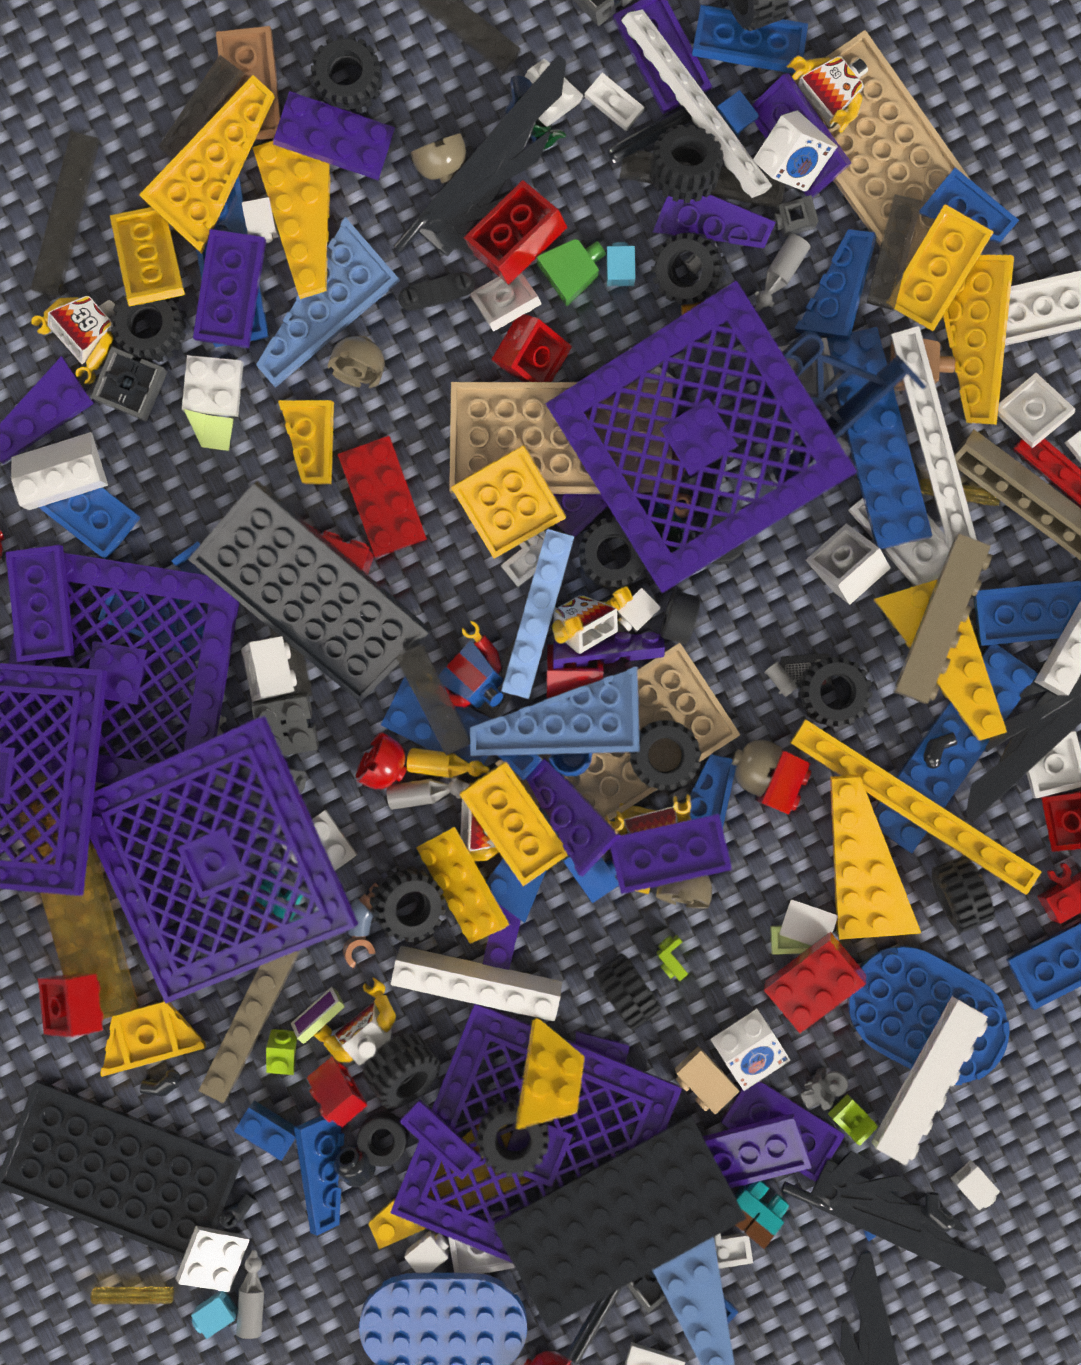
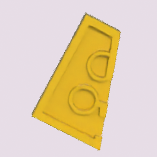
(311, 436)

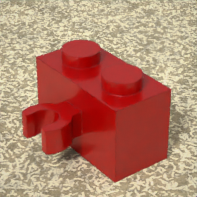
(1063, 899)
(336, 1092)

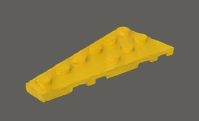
(201, 176)
(300, 205)
(978, 334)

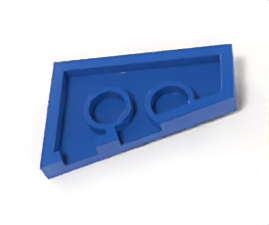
(970, 200)

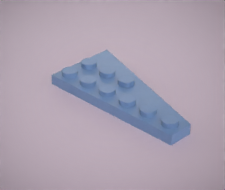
(354, 283)
(583, 720)
(697, 1299)

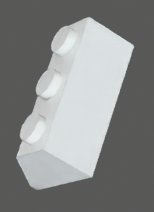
(57, 472)

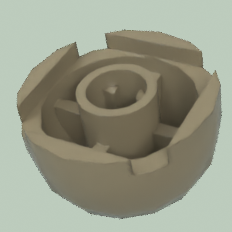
(441, 158)
(357, 361)
(755, 765)
(693, 892)

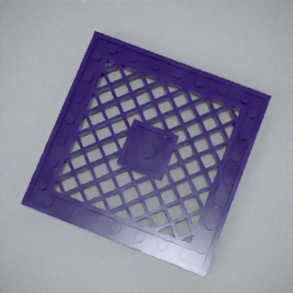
(700, 436)
(128, 665)
(79, 767)
(217, 861)
(490, 1025)

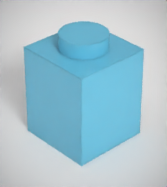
(620, 264)
(214, 1314)

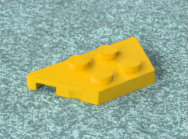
(148, 1037)
(550, 1077)

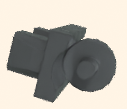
(824, 1088)

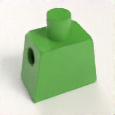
(571, 268)

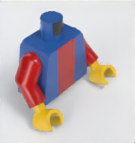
(474, 673)

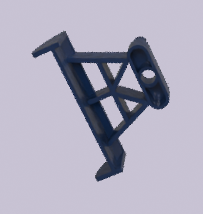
(810, 348)

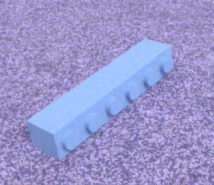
(537, 614)

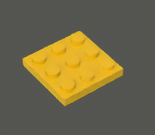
(508, 501)

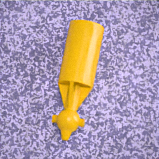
(439, 764)

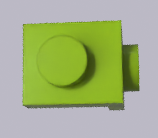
(671, 965)
(281, 1052)
(853, 1120)

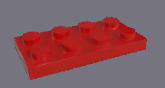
(382, 496)

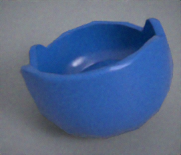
(571, 764)

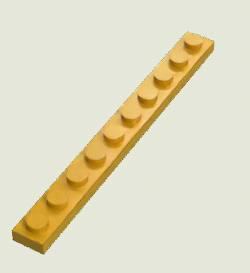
(916, 807)

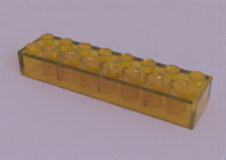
(87, 930)

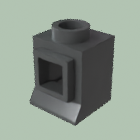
(783, 219)

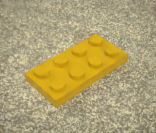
(146, 256)
(940, 266)
(514, 823)
(462, 885)

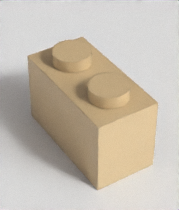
(706, 1080)

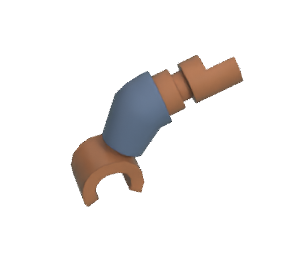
(363, 914)

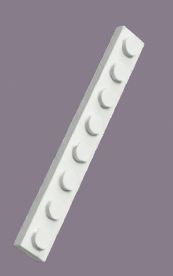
(695, 101)
(934, 437)

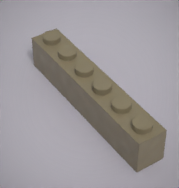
(1021, 490)
(942, 618)
(246, 1027)

